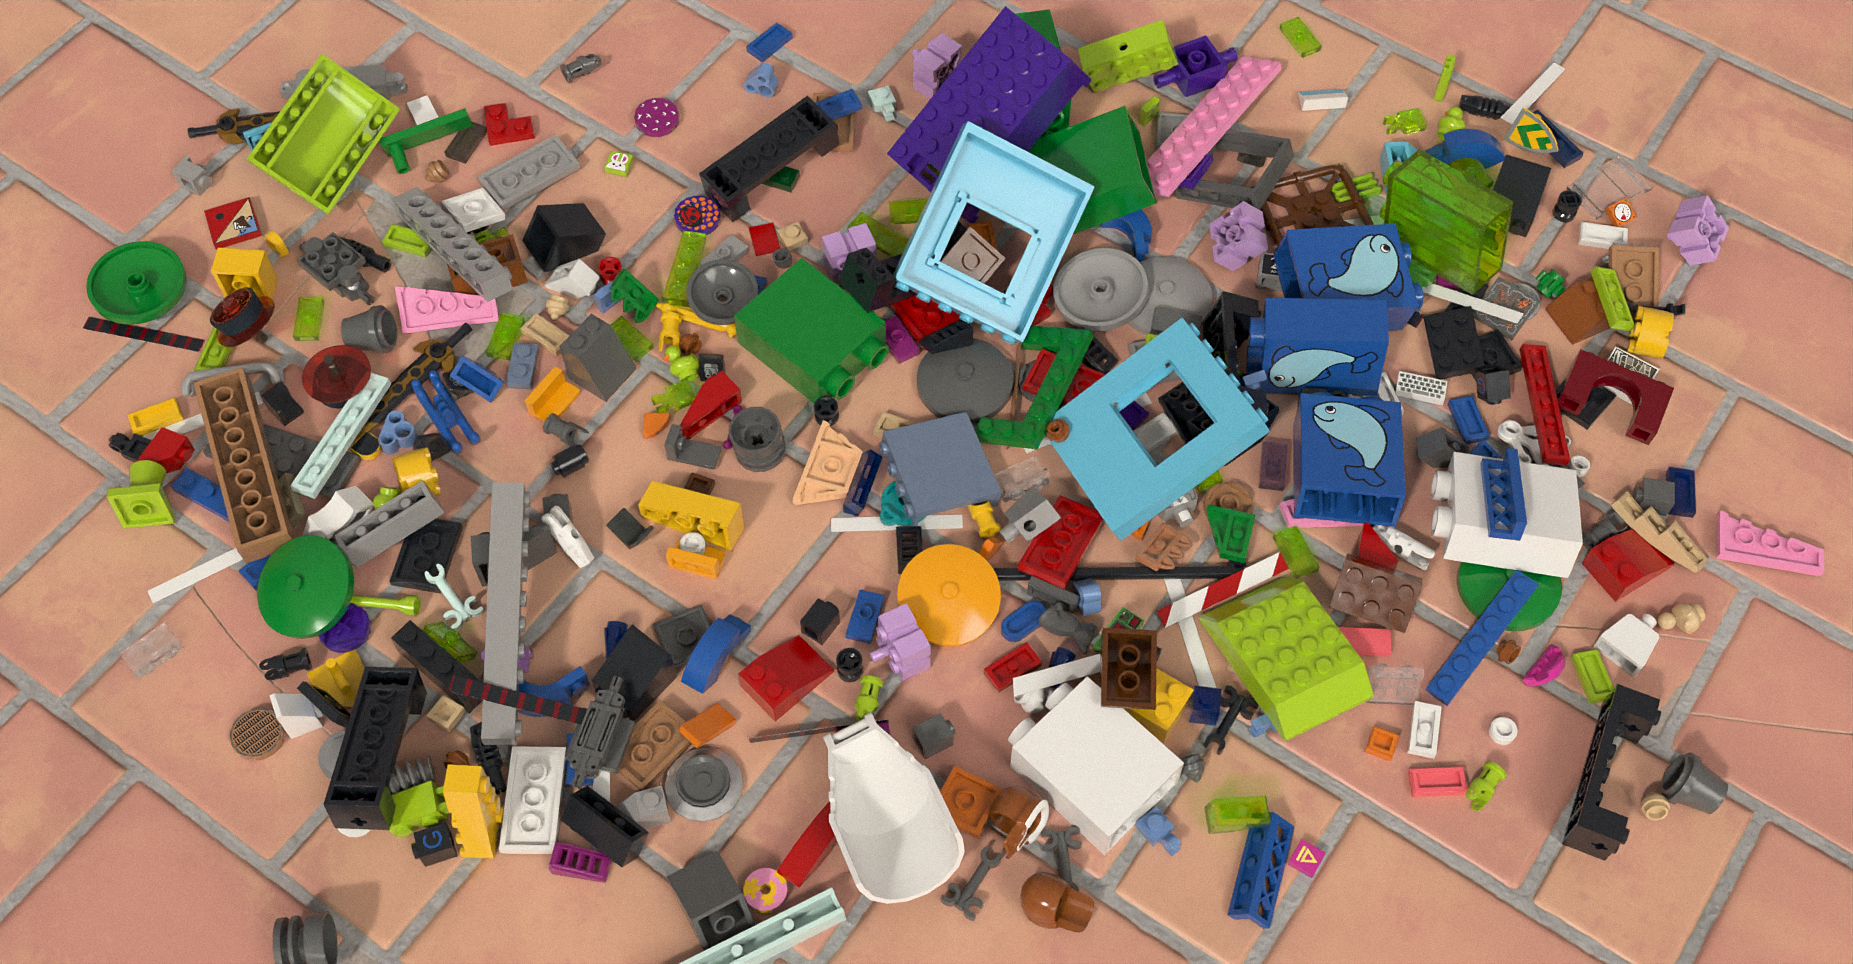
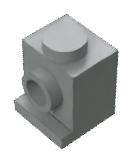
(192, 176)

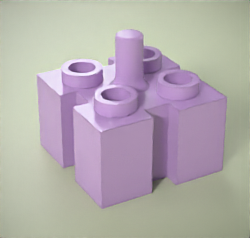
(935, 64)
(1698, 230)
(1238, 236)
(838, 245)
(903, 642)

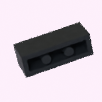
(604, 826)

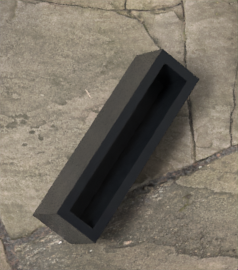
(433, 662)

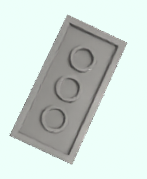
(529, 172)

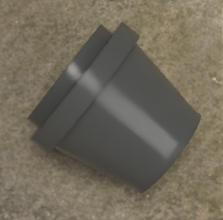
(370, 330)
(1693, 784)

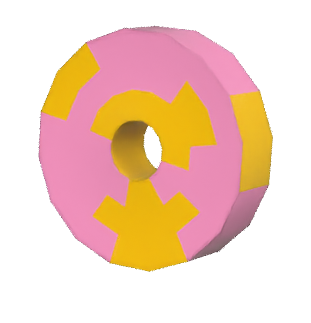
(768, 902)

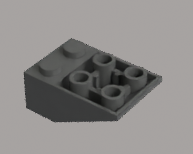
(540, 548)

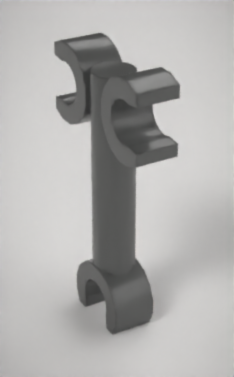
(1062, 842)
(963, 899)

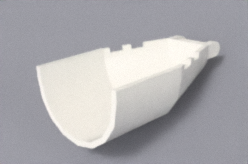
(888, 815)

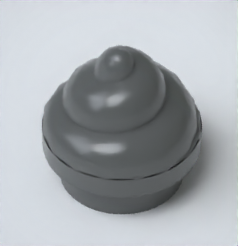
(1193, 767)

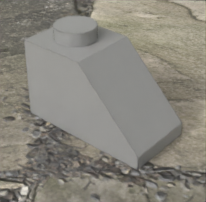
(647, 807)

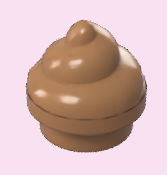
(437, 172)

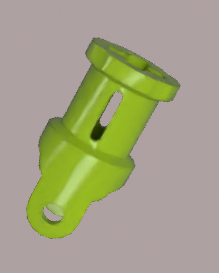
(868, 703)
(1484, 785)

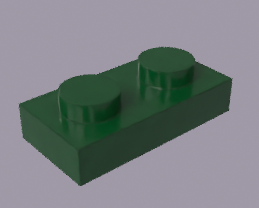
(784, 179)

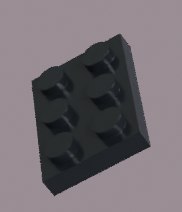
(1453, 343)

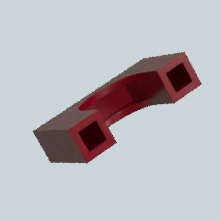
(1646, 394)

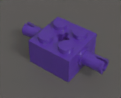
(1198, 67)

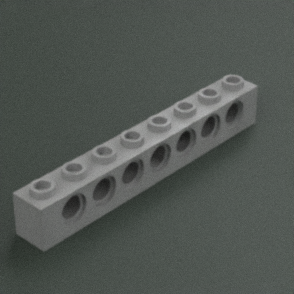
(453, 244)

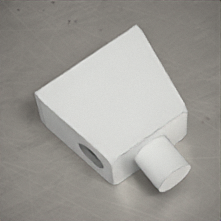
(1629, 642)

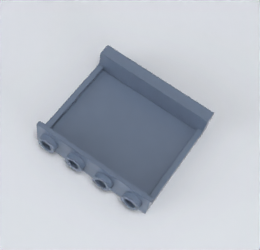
(938, 466)

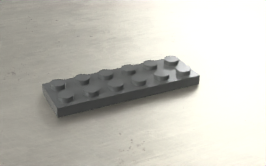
(292, 452)

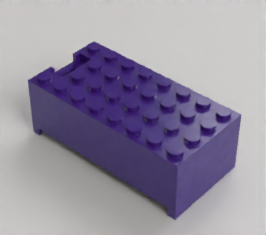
(1005, 84)

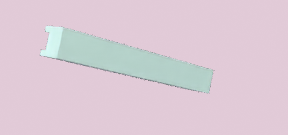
(776, 932)

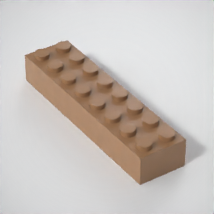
(244, 464)

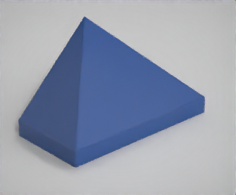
(477, 378)

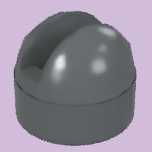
(779, 258)

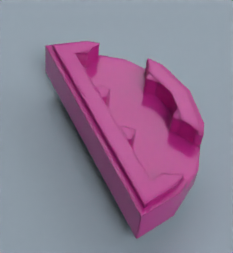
(1546, 668)

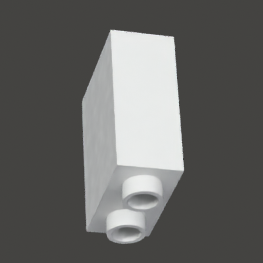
(1552, 514)
(1093, 763)

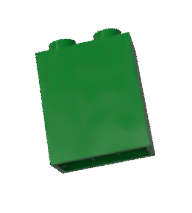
(1108, 156)
(811, 333)

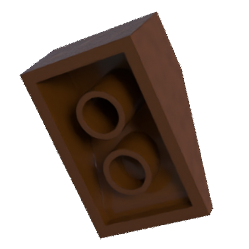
(1128, 668)

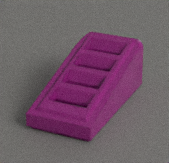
(566, 870)

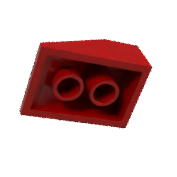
(1625, 563)
(784, 676)

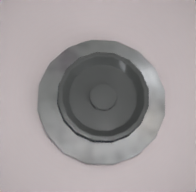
(703, 784)

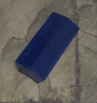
(867, 458)

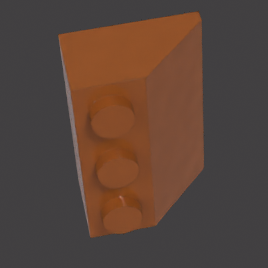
(507, 253)

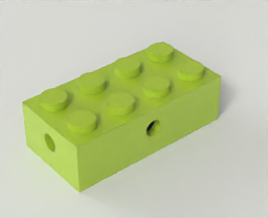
(1128, 56)

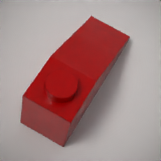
(712, 401)

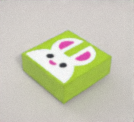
(619, 163)

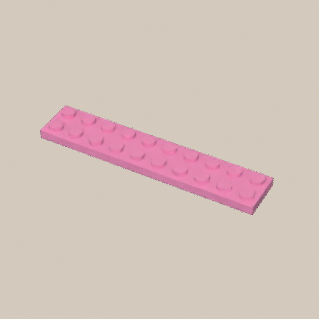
(1209, 122)

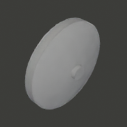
(1175, 287)
(1101, 289)

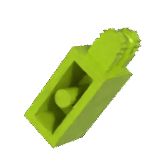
(418, 808)

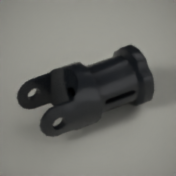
(285, 665)

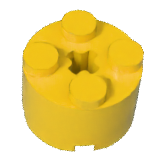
(1650, 332)
(415, 467)

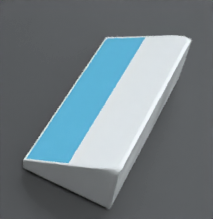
(1322, 99)

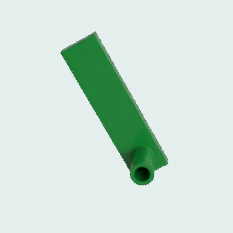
(422, 133)

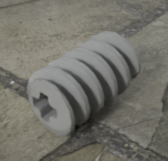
(411, 775)

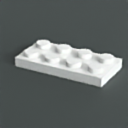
(533, 800)

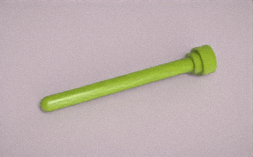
(408, 605)

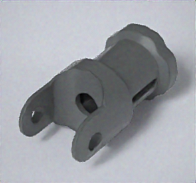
(580, 66)
(562, 429)
(1603, 530)

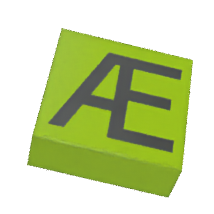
(1149, 111)

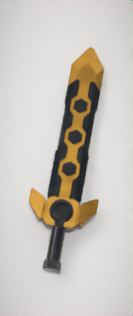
(231, 125)
(434, 356)

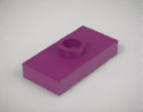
(899, 341)

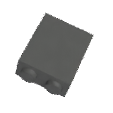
(596, 358)
(711, 900)

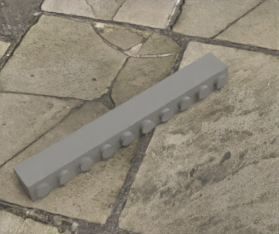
(504, 609)

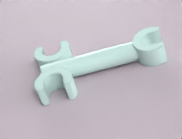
(460, 612)

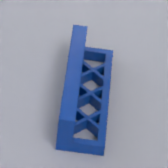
(1511, 483)
(1254, 868)

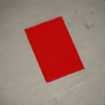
(764, 239)

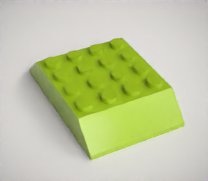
(323, 134)
(1289, 655)

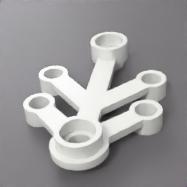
(1516, 435)

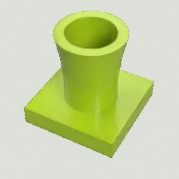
(144, 499)

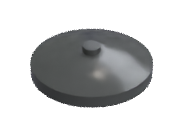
(965, 380)

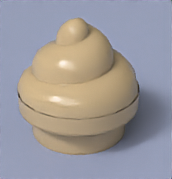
(557, 306)
(1655, 806)

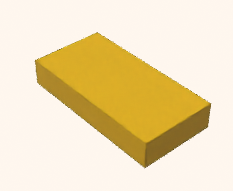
(155, 417)

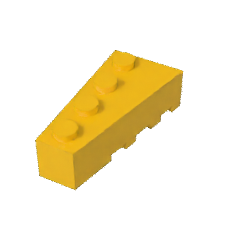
(690, 511)
(474, 810)

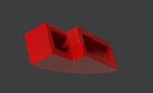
(809, 849)

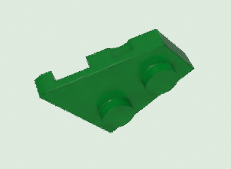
(1230, 532)

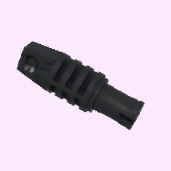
(1483, 106)
(372, 259)
(489, 758)

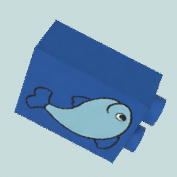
(1350, 264)
(1319, 345)
(1348, 459)

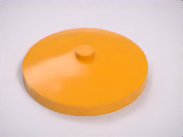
(950, 594)

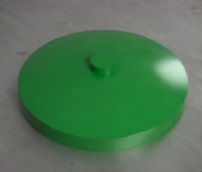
(136, 282)
(1482, 583)
(305, 587)

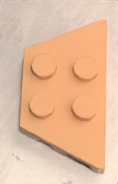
(828, 468)

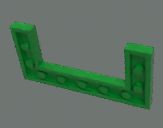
(1071, 349)

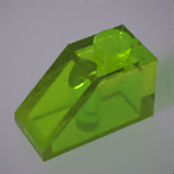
(1236, 814)

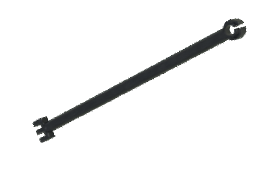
(1135, 573)

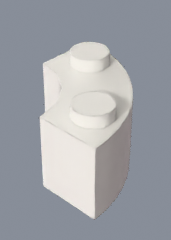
(341, 511)

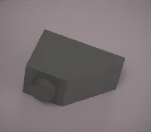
(1438, 447)

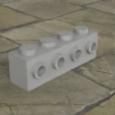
(389, 524)

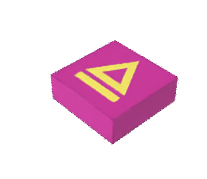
(1306, 858)

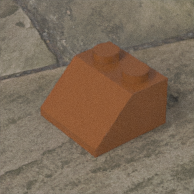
(1579, 312)

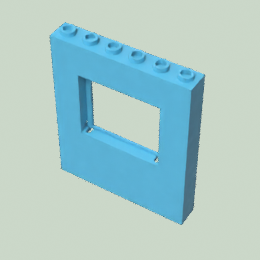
(1014, 189)
(1111, 459)

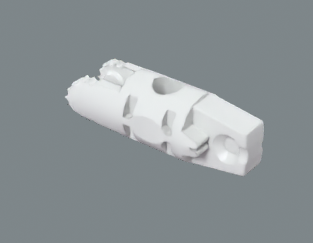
(568, 536)
(1405, 546)

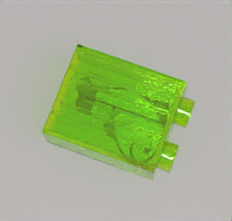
(1447, 219)

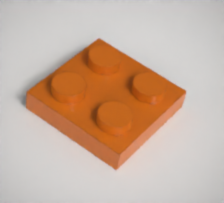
(969, 800)

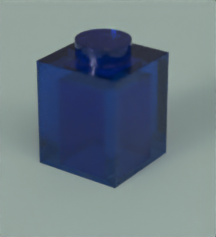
(1205, 705)

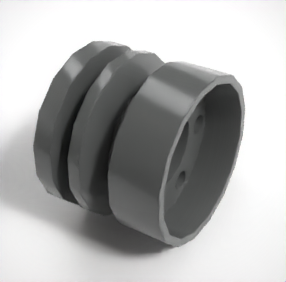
(757, 439)
(305, 943)

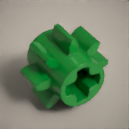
(1550, 283)

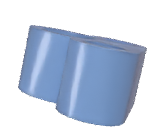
(761, 80)
(393, 428)
(1089, 596)

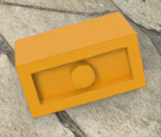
(551, 396)
(704, 565)

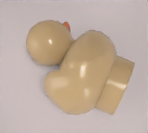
(1684, 616)

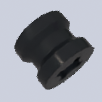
(828, 405)

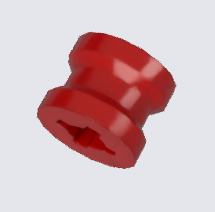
(609, 265)

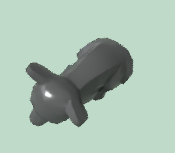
(1063, 624)

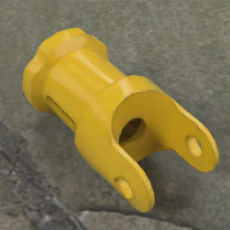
(670, 329)
(985, 519)

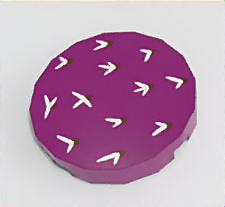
(656, 117)

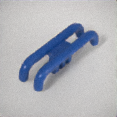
(447, 412)

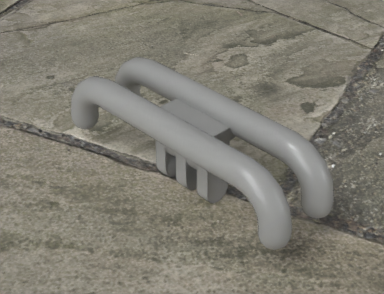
(275, 372)

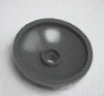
(719, 280)

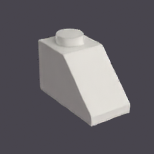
(573, 279)
(296, 713)

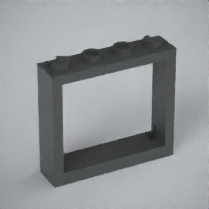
(1231, 195)

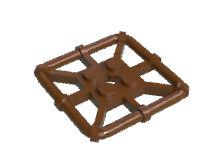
(1320, 202)

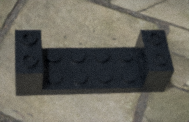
(766, 153)
(873, 281)
(1225, 330)
(372, 748)
(1591, 827)

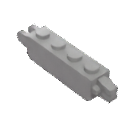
(373, 76)

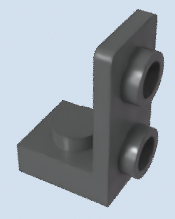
(689, 451)

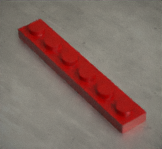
(1544, 405)

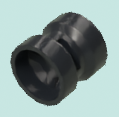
(1567, 206)
(850, 659)

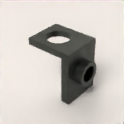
(628, 528)

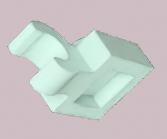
(884, 101)

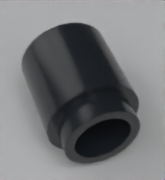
(569, 461)

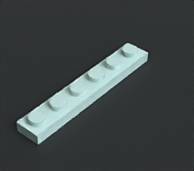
(339, 437)

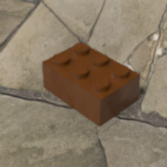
(1376, 593)

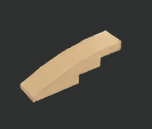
(1666, 538)

